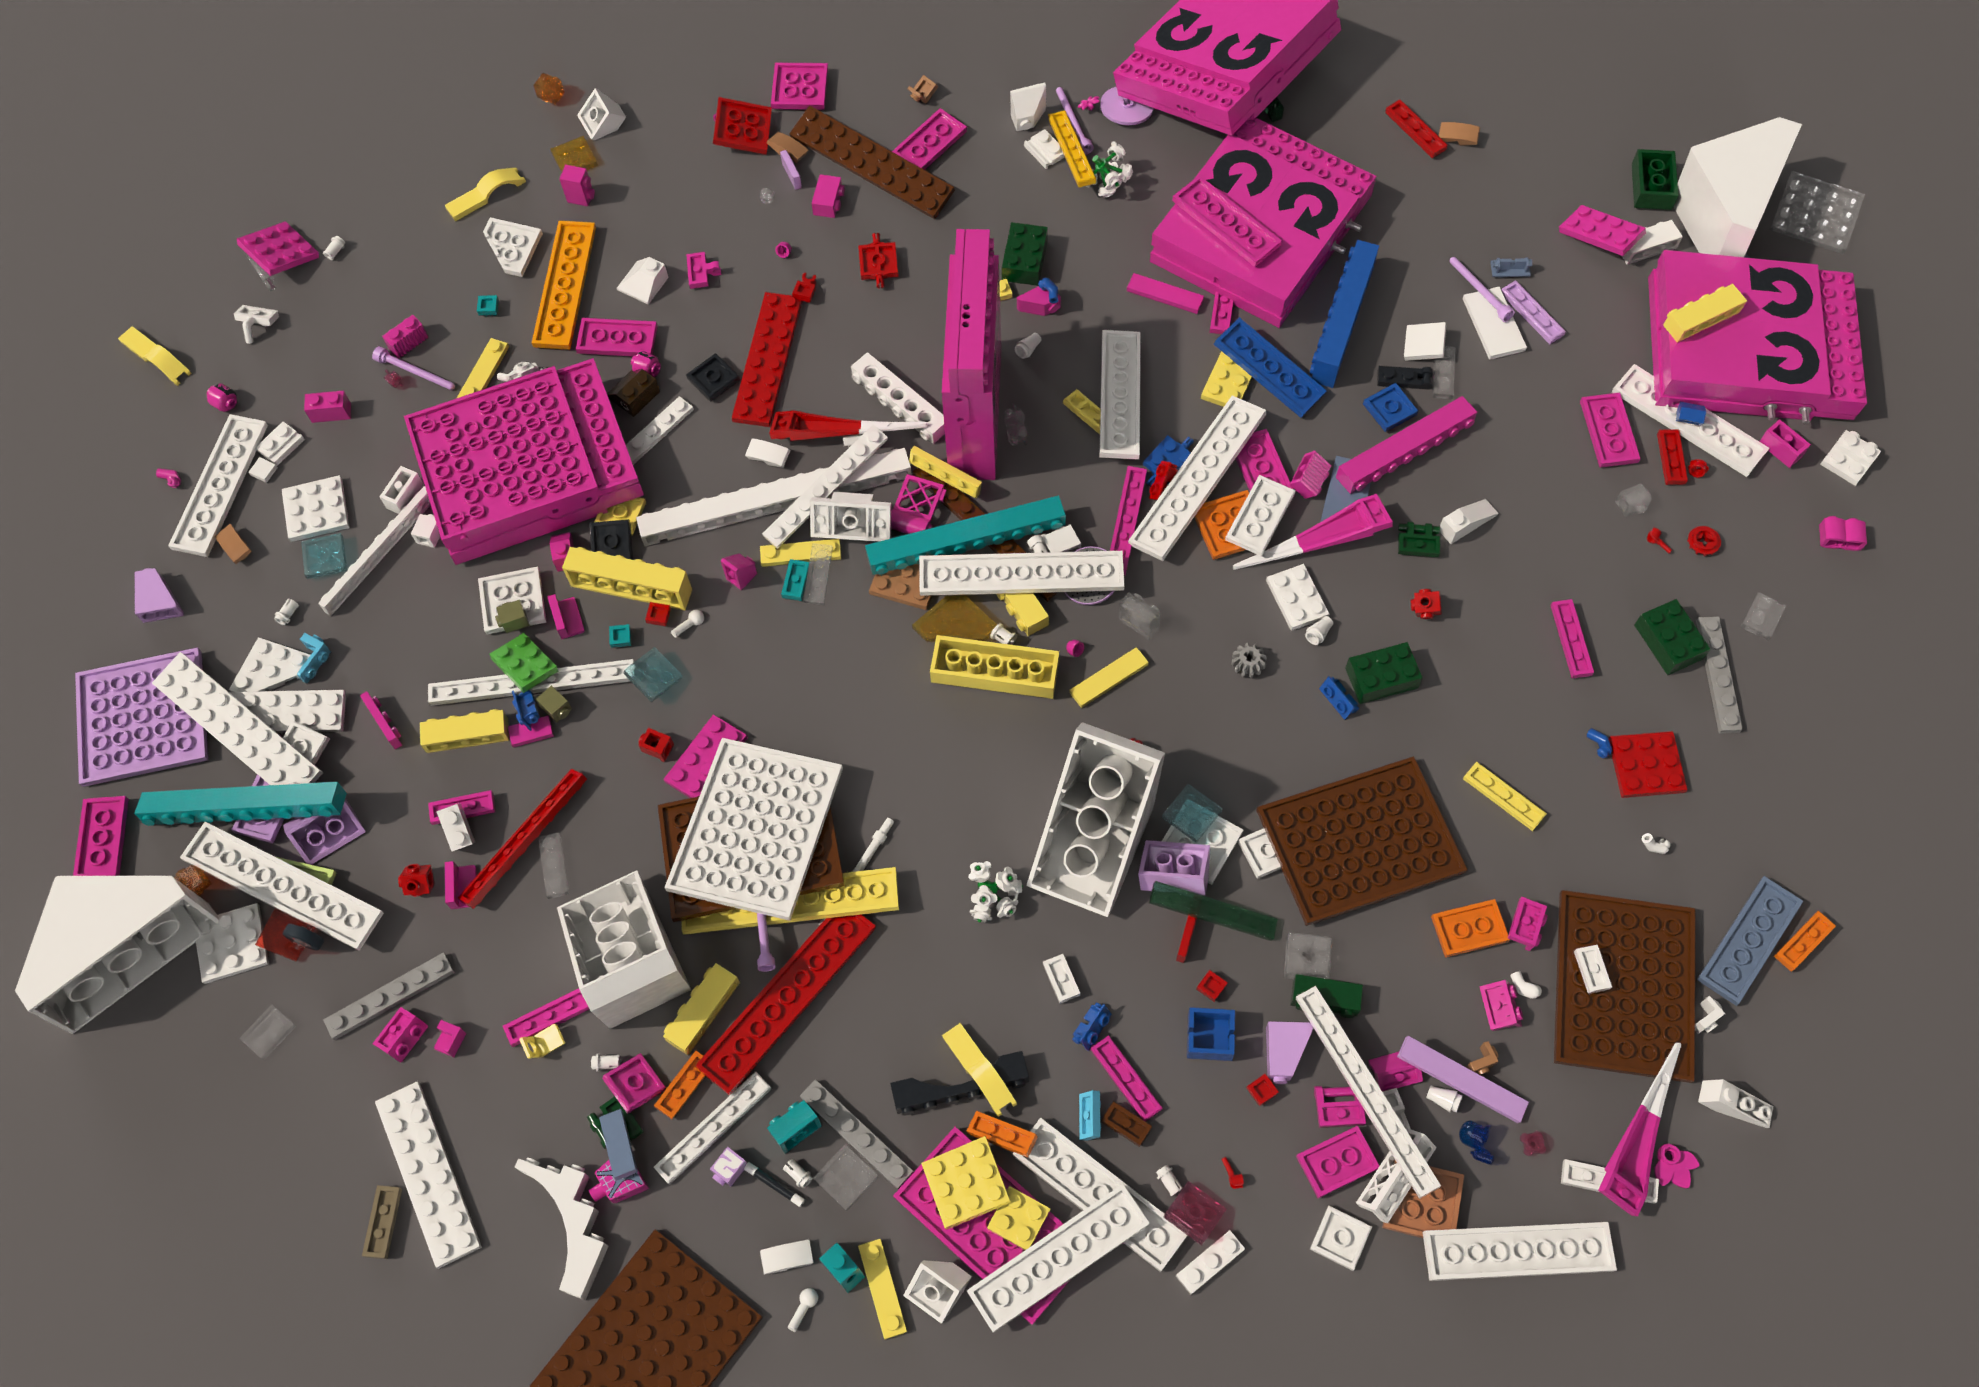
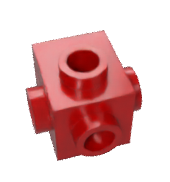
(1427, 611)
(416, 880)

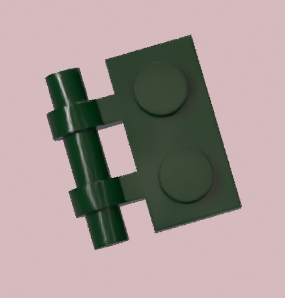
(1419, 544)
(612, 1105)

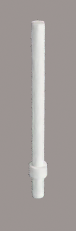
(878, 838)

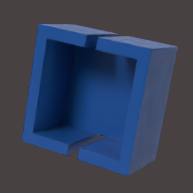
(1209, 1034)

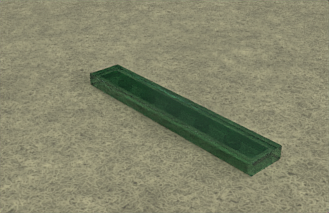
(1213, 911)

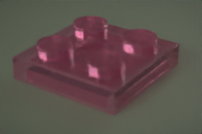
(1194, 1213)

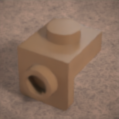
(923, 90)
(1489, 1060)

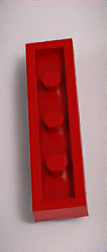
(1416, 128)

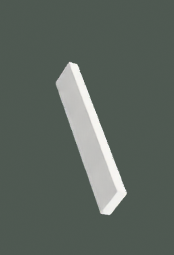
(712, 1128)

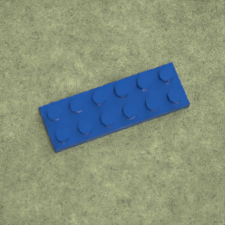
(1270, 367)

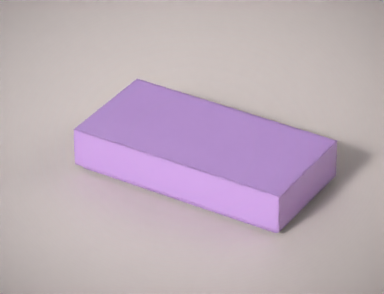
(790, 169)

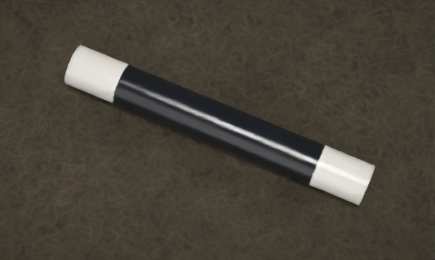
(774, 1184)

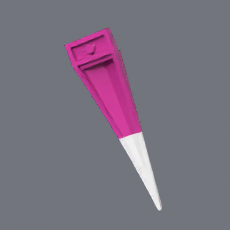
(1349, 524)
(1631, 1162)

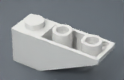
(1735, 1102)

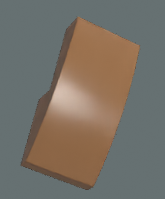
(1463, 133)
(782, 142)
(233, 544)

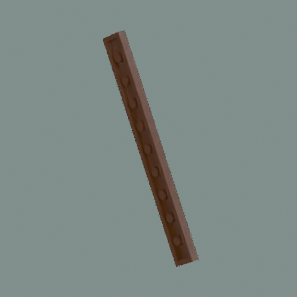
(965, 509)

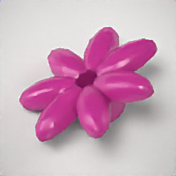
(1089, 104)

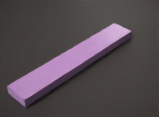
(1463, 1079)

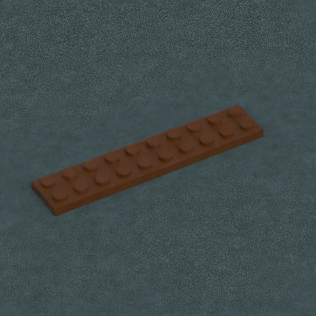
(872, 162)

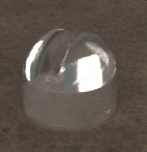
(767, 195)

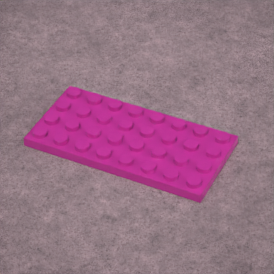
(971, 1240)

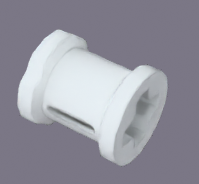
(1003, 635)

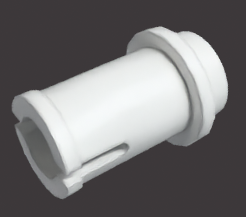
(334, 247)
(286, 612)
(605, 1062)
(798, 1173)
(1169, 1180)

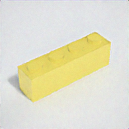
(1704, 312)
(1027, 610)
(464, 731)
(701, 1008)

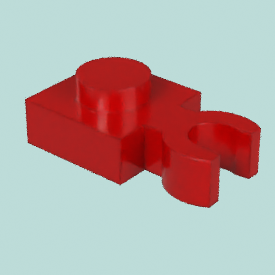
(805, 289)

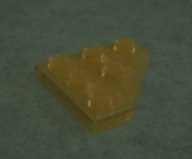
(956, 618)

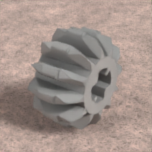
(1255, 655)

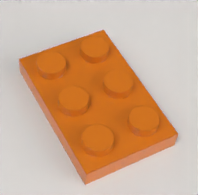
(1470, 928)

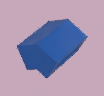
(1691, 413)

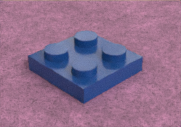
(1390, 407)

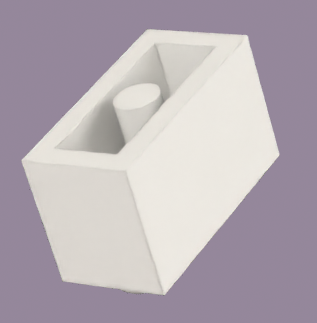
(401, 489)
(456, 827)

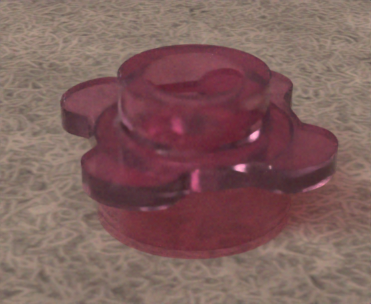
(393, 378)
(1535, 1137)

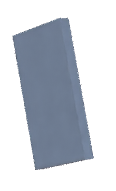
(1337, 495)

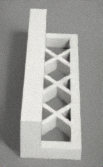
(1392, 1192)

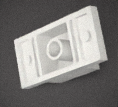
(850, 517)

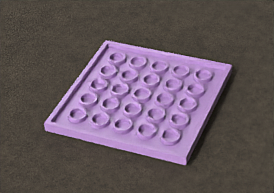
(130, 724)

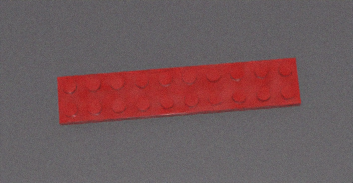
(783, 1000)

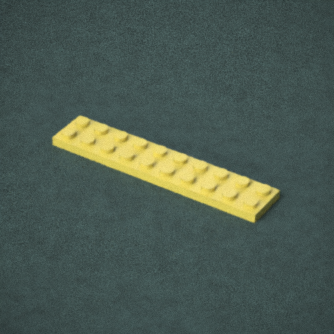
(863, 894)

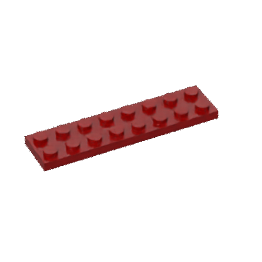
(767, 360)

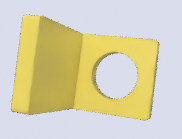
(543, 1042)

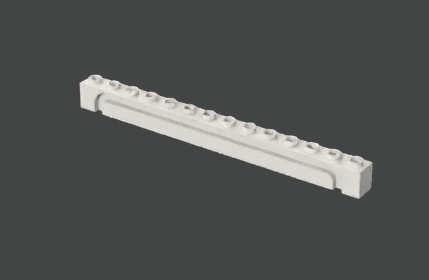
(763, 499)

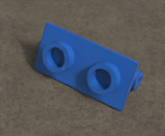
(1334, 692)
(526, 708)
(1098, 1017)

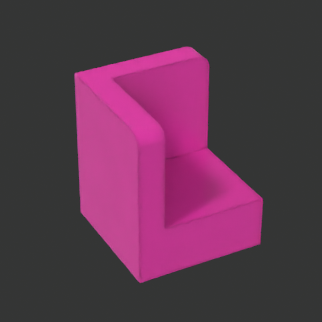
(450, 1038)

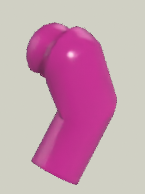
(171, 475)

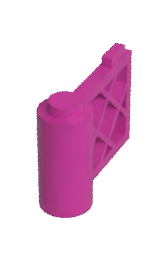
(910, 521)

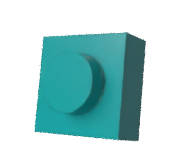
(487, 305)
(620, 635)

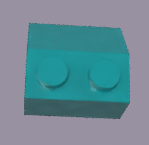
(794, 1126)

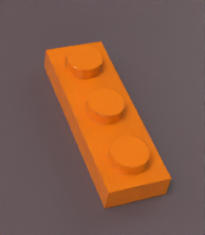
(1804, 941)
(681, 1087)
(1002, 1134)

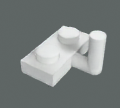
(256, 315)

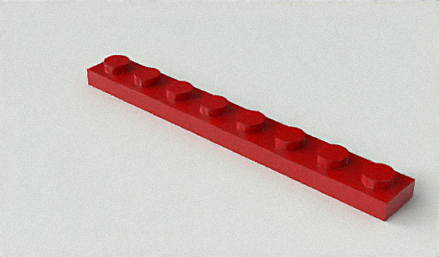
(522, 839)

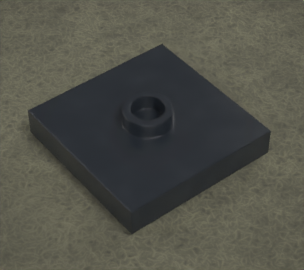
(712, 377)
(612, 538)

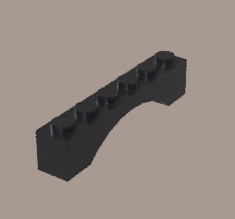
(914, 1094)

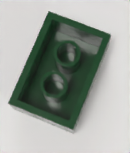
(1654, 179)
(1024, 253)
(1672, 637)
(1383, 673)

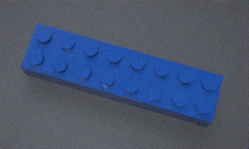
(1343, 313)

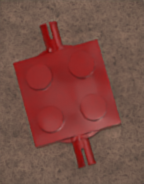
(878, 261)

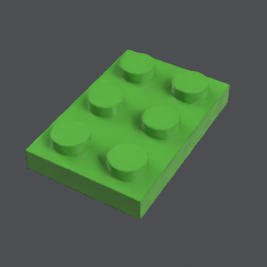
(523, 662)

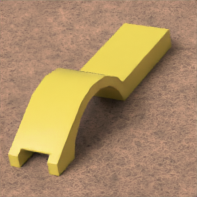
(479, 196)
(154, 353)
(979, 1068)

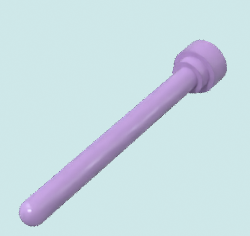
(1085, 143)
(1504, 312)
(382, 355)
(765, 961)

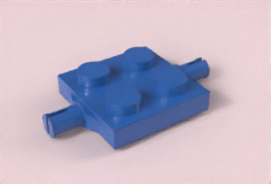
(1167, 451)

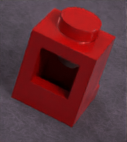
(653, 737)

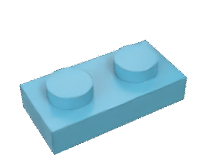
(1089, 1115)

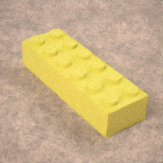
(627, 578)
(994, 666)

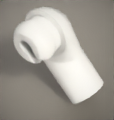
(1652, 846)
(1524, 988)

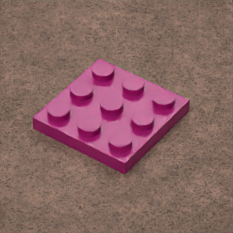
(799, 85)
(277, 248)

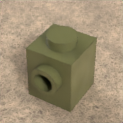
(512, 616)
(554, 704)

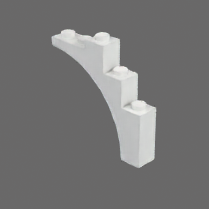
(584, 1252)

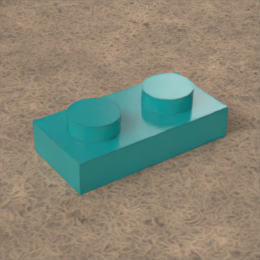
(795, 580)

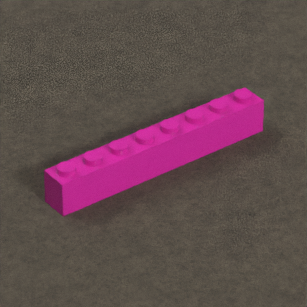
(1406, 445)

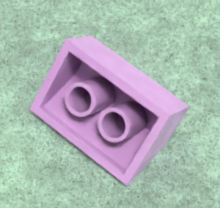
(322, 835)
(1175, 865)

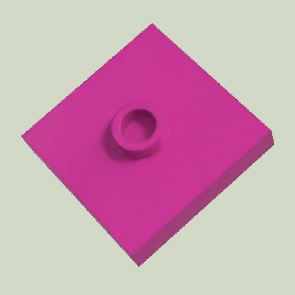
(634, 1083)

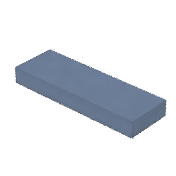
(618, 1144)

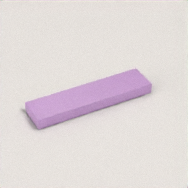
(1533, 312)

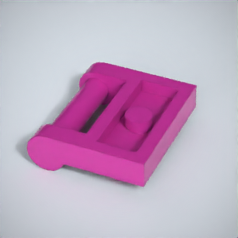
(1338, 1113)

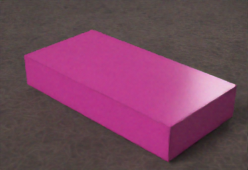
(522, 735)

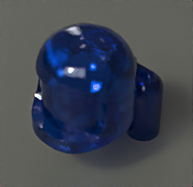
(1475, 1137)

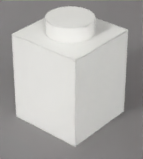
(426, 531)

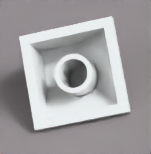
(1028, 106)
(600, 115)
(644, 280)
(937, 1287)

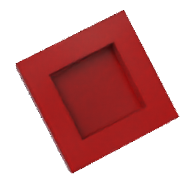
(658, 614)
(1211, 985)
(1262, 1089)

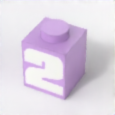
(728, 1167)

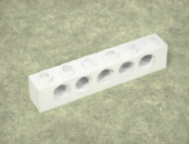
(909, 399)

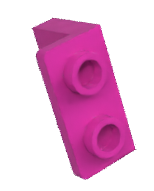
(1527, 923)
(1501, 1005)
(400, 1034)

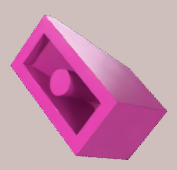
(1037, 302)
(559, 548)
(738, 570)

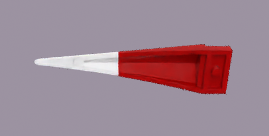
(804, 425)

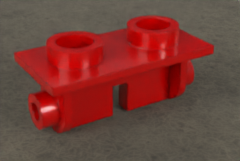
(1164, 473)

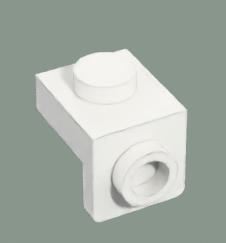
(1714, 1012)

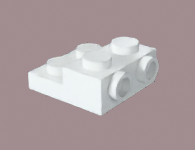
(1851, 457)

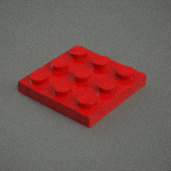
(742, 125)
(1647, 764)

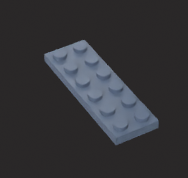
(1750, 940)

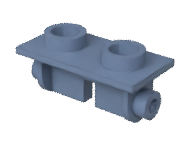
(1511, 268)

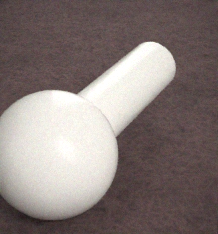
(695, 618)
(808, 1299)

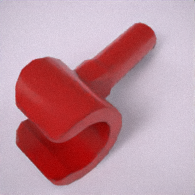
(1654, 537)
(1235, 1181)

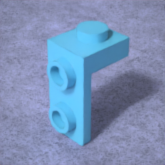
(319, 656)

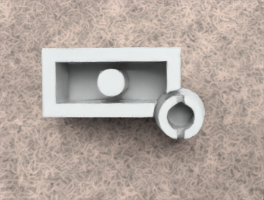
(1060, 540)

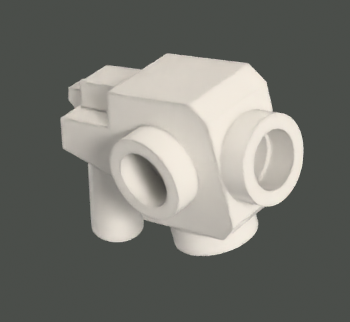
(519, 370)

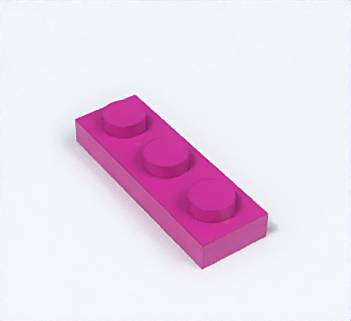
(382, 719)
(472, 804)

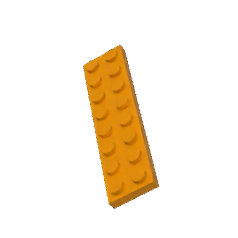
(564, 285)

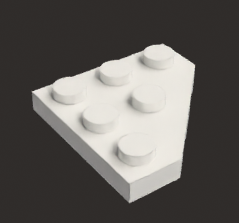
(512, 244)
(268, 667)

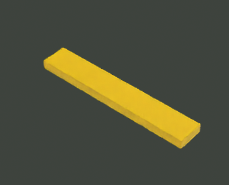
(1072, 149)

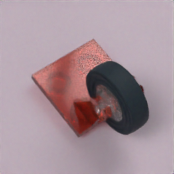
(288, 936)

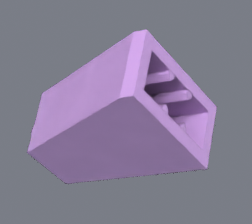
(153, 597)
(1284, 1048)

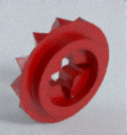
(1709, 535)

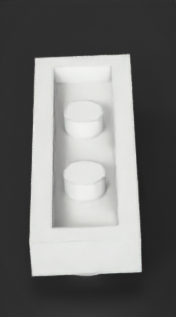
(1210, 1262)

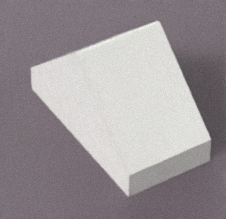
(1730, 185)
(1096, 819)
(89, 946)
(621, 951)

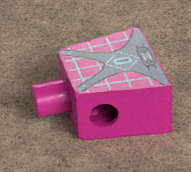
(619, 1189)

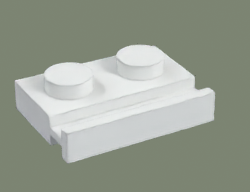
(1044, 148)
(280, 443)

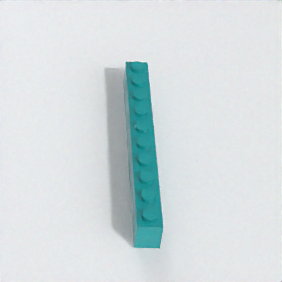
(966, 535)
(241, 803)

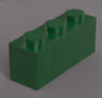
(1339, 995)

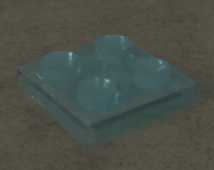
(324, 556)
(652, 674)
(1192, 813)

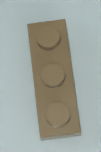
(382, 1222)

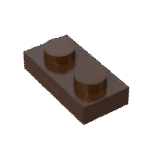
(1126, 1124)

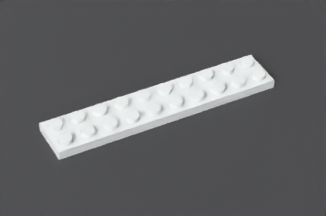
(1197, 478)
(1021, 573)
(234, 724)
(282, 885)

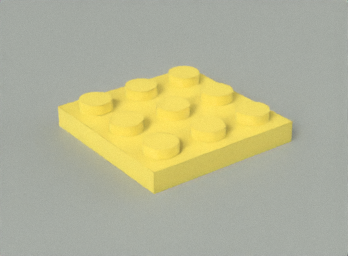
(965, 1183)

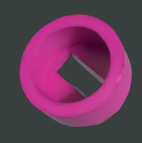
(780, 249)
(1075, 648)

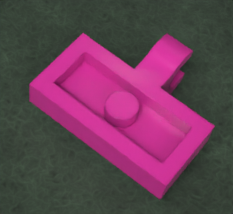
(699, 269)

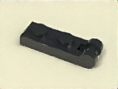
(1405, 377)

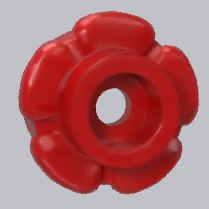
(1698, 468)

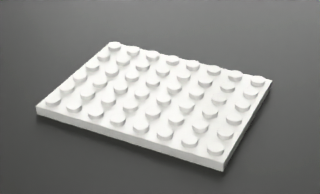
(754, 829)

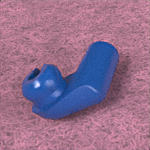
(1047, 284)
(1603, 742)

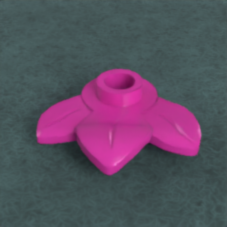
(1677, 1168)

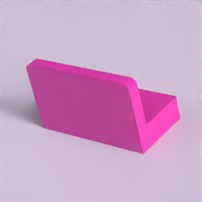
(566, 616)
(456, 881)
(1393, 1072)

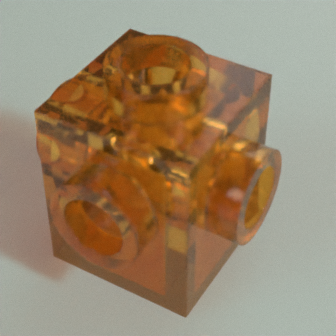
(549, 88)
(194, 879)

